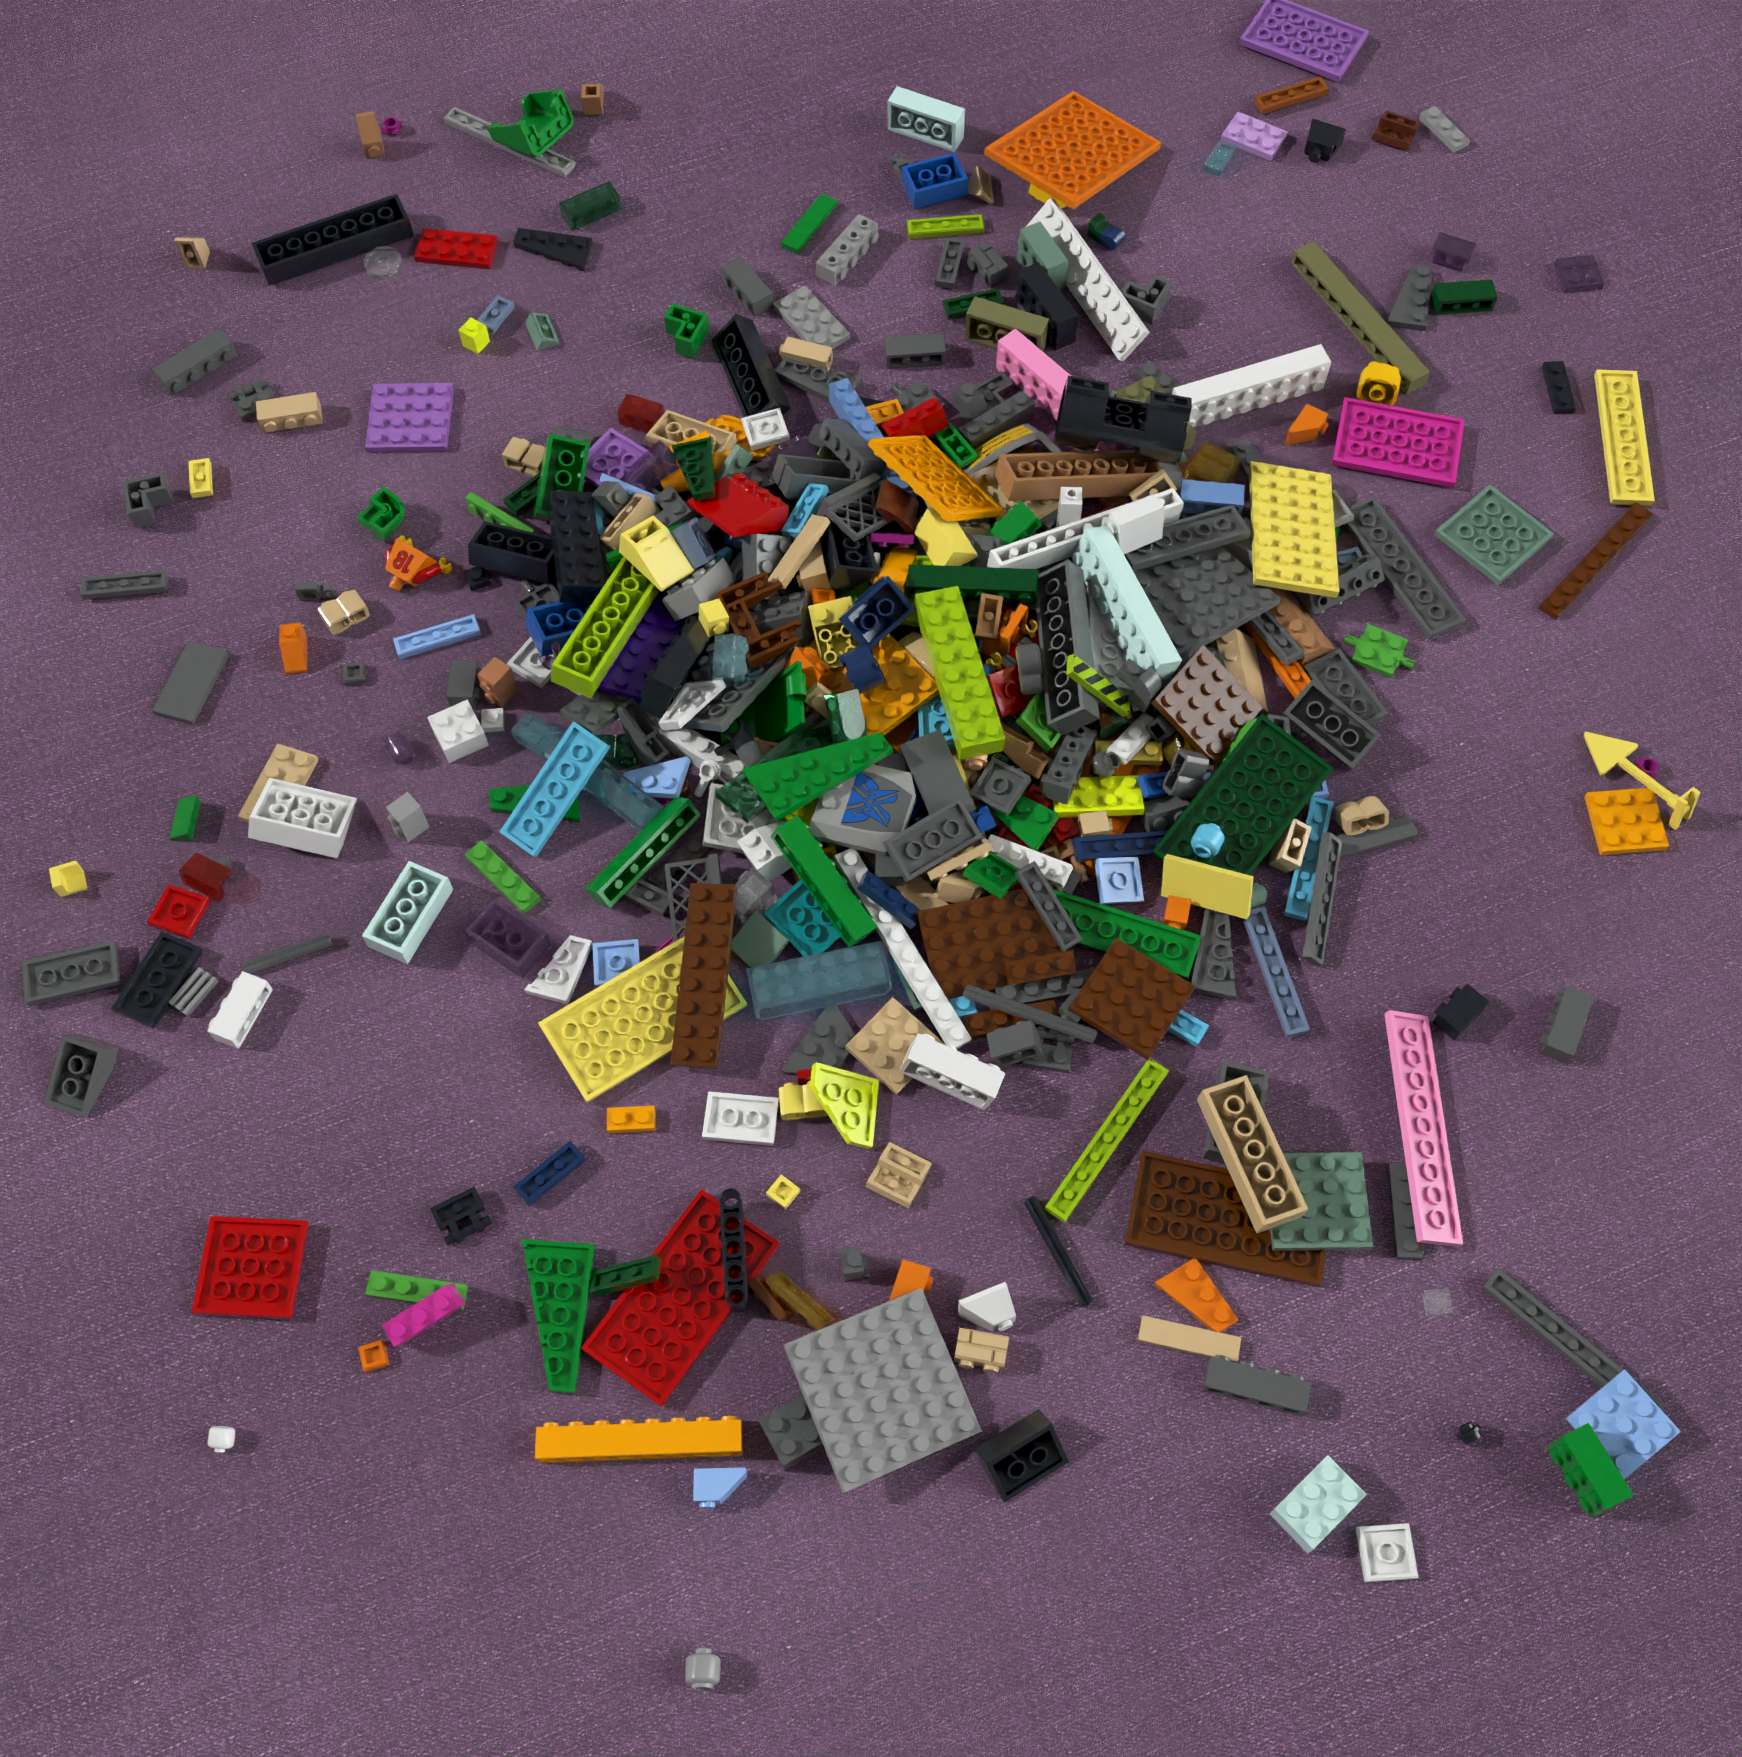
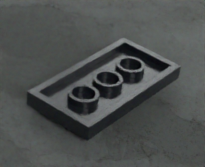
(157, 979)

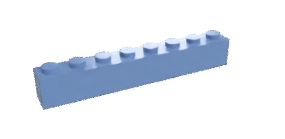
(850, 407)

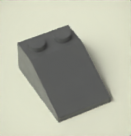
(80, 1073)

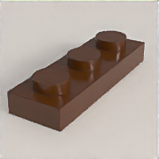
(1040, 967)

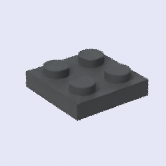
(1000, 786)

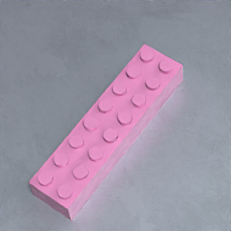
(1036, 375)

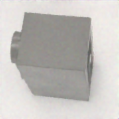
(407, 817)

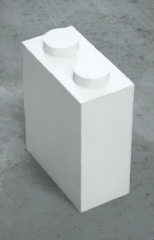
(1137, 523)

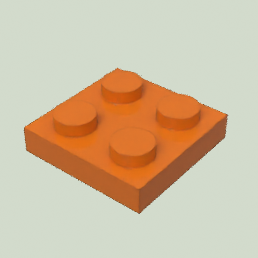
(1012, 633)

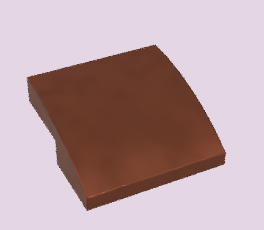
(1396, 130)
(897, 505)

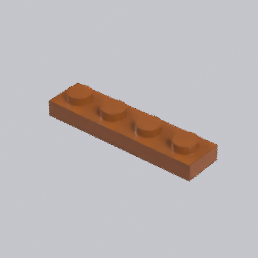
(1291, 95)

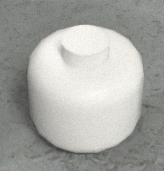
(221, 1438)

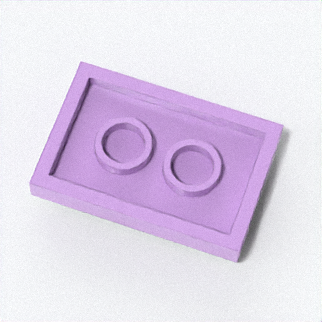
(1254, 136)

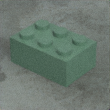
(1038, 246)

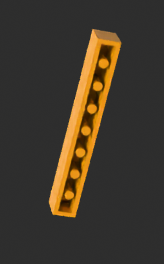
(639, 1440)

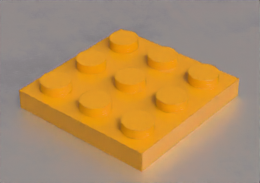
(1626, 821)

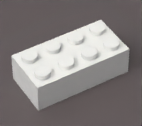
(952, 1071)

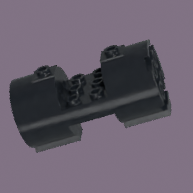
(1152, 427)

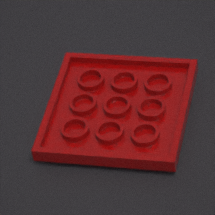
(250, 1267)

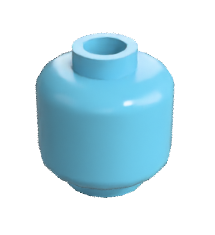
(1207, 840)

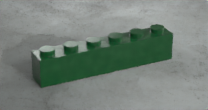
(1010, 583)

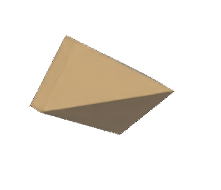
(980, 185)

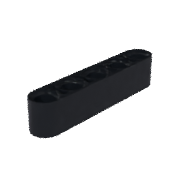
(736, 1261)

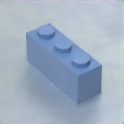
(1209, 496)

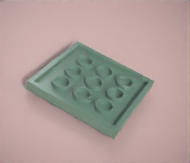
(1494, 534)
(1336, 1203)

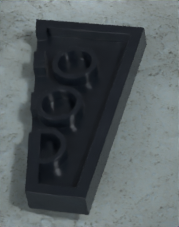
(562, 247)

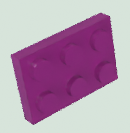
(883, 538)

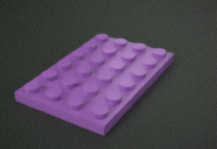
(1304, 38)

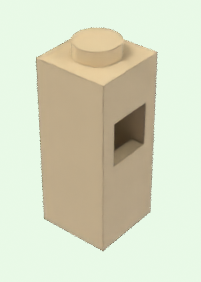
(807, 352)

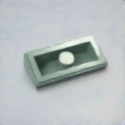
(541, 331)

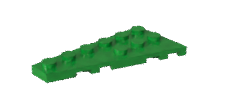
(801, 778)
(560, 1297)

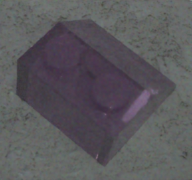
(652, 466)

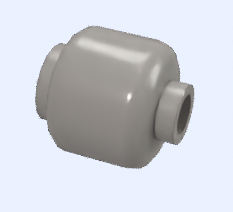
(702, 1670)

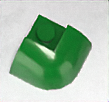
(383, 514)

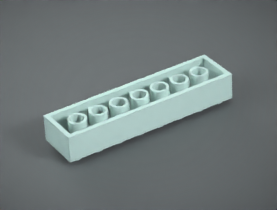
(1124, 603)

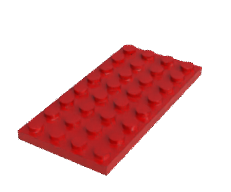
(665, 1325)

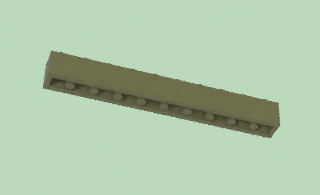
(1359, 316)

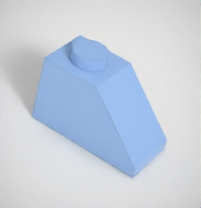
(715, 1485)

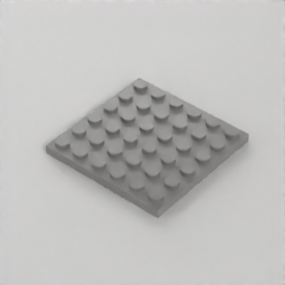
(882, 1389)

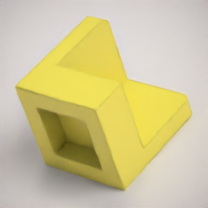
(68, 878)

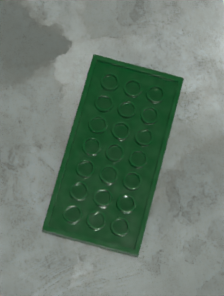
(1249, 798)

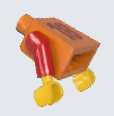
(411, 565)

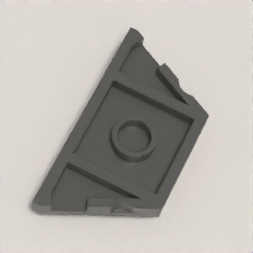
(823, 1042)

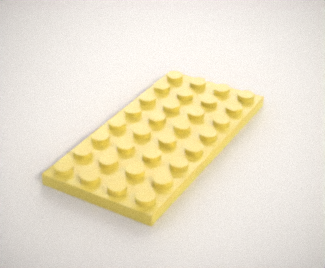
(1293, 529)
(623, 1023)

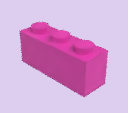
(423, 1314)

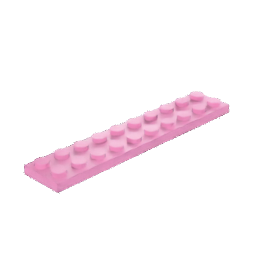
(1423, 1129)

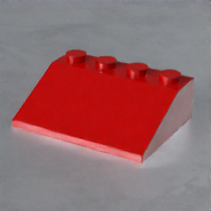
(742, 507)

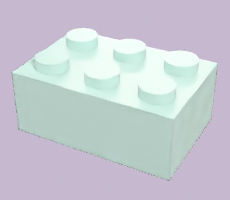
(1317, 1504)

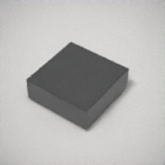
(354, 674)

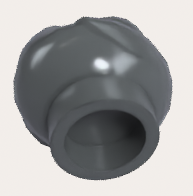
(1104, 764)

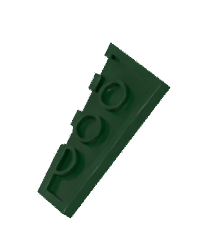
(697, 466)

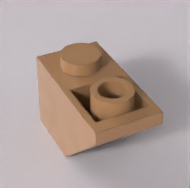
(592, 99)

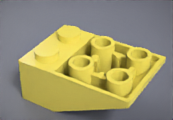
(655, 553)
(829, 632)

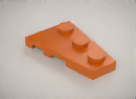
(1196, 1292)

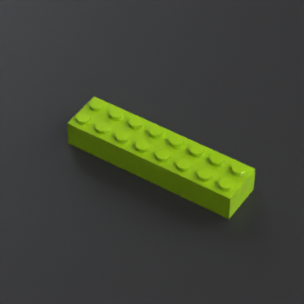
(604, 630)
(959, 673)

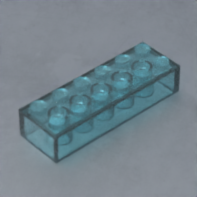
(819, 980)

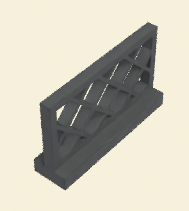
(852, 497)
(713, 876)

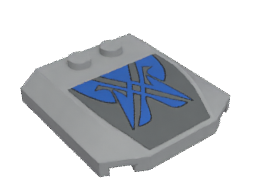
(865, 810)

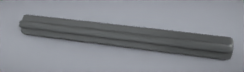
(1030, 1013)

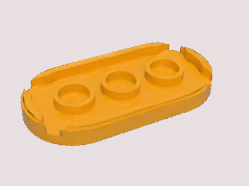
(735, 425)

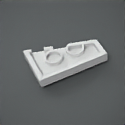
(689, 702)
(563, 972)

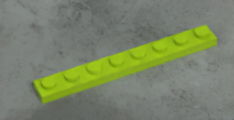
(1106, 1140)

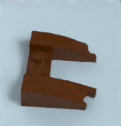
(736, 603)

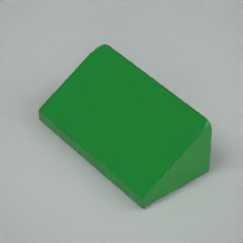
(185, 819)

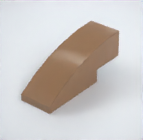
(1021, 752)

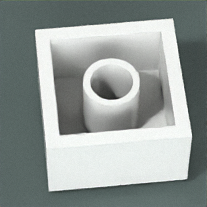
(458, 731)

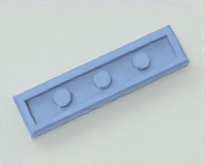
(436, 636)

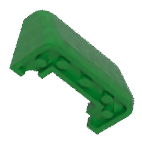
(543, 123)

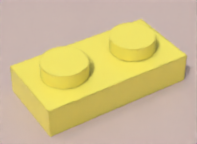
(200, 478)

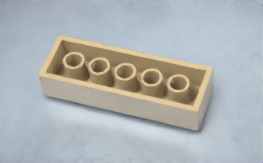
(1252, 1154)

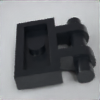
(458, 1209)

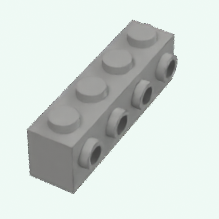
(847, 249)

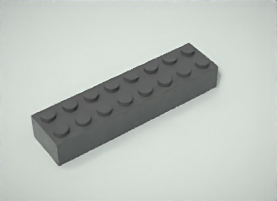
(1064, 632)

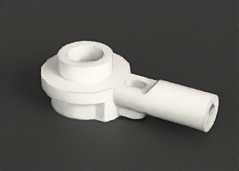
(709, 771)

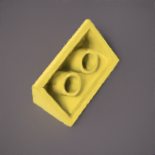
(943, 540)

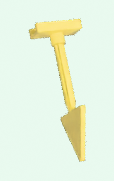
(1611, 752)

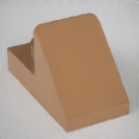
(988, 616)

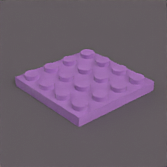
(409, 417)

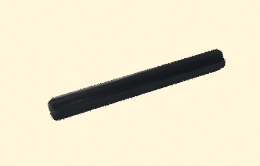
(1058, 1251)

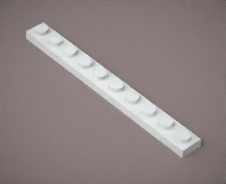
(906, 956)

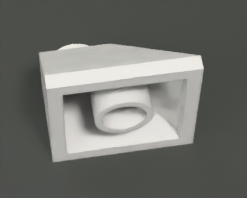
(989, 1308)

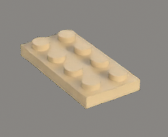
(285, 765)

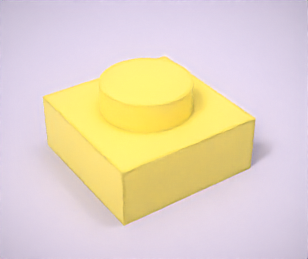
(783, 1192)

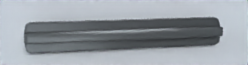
(287, 953)

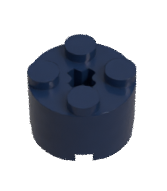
(862, 668)

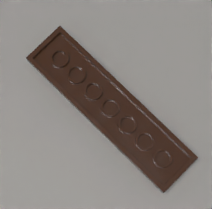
(704, 975)

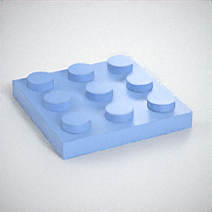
(1625, 1422)

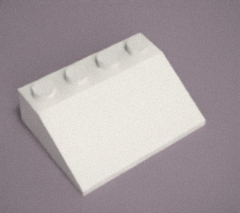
(301, 817)

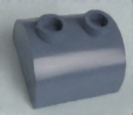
(693, 542)

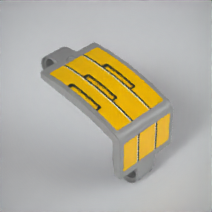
(1007, 442)

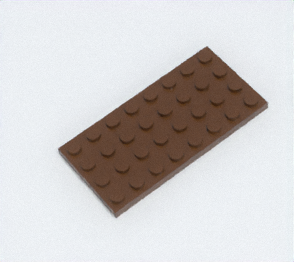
(1199, 1215)

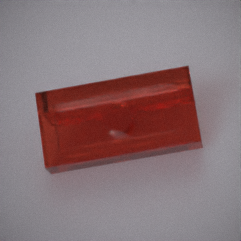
(205, 876)

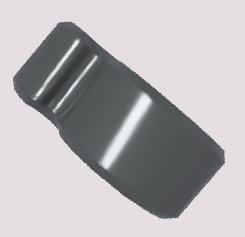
(1029, 668)

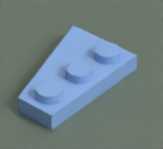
(661, 779)

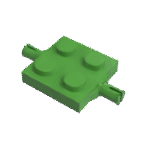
(1379, 651)

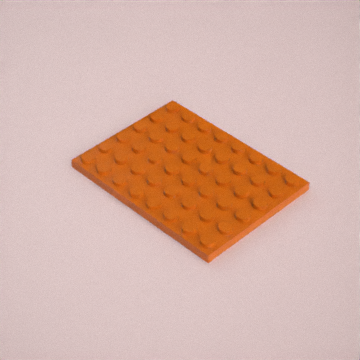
(1072, 149)

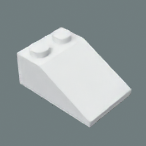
(764, 852)

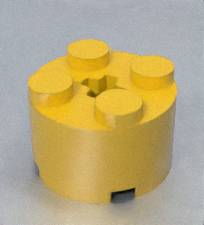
(1379, 383)

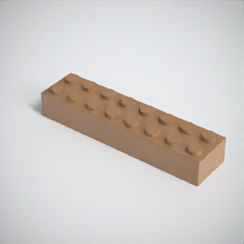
(1097, 472)

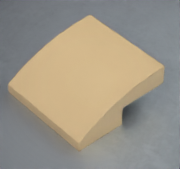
(898, 1175)

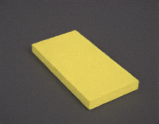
(1207, 886)

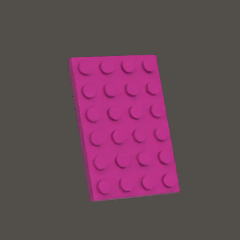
(1398, 442)

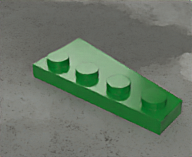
(507, 798)
(1028, 821)

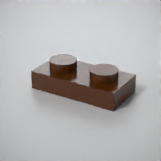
(776, 1306)

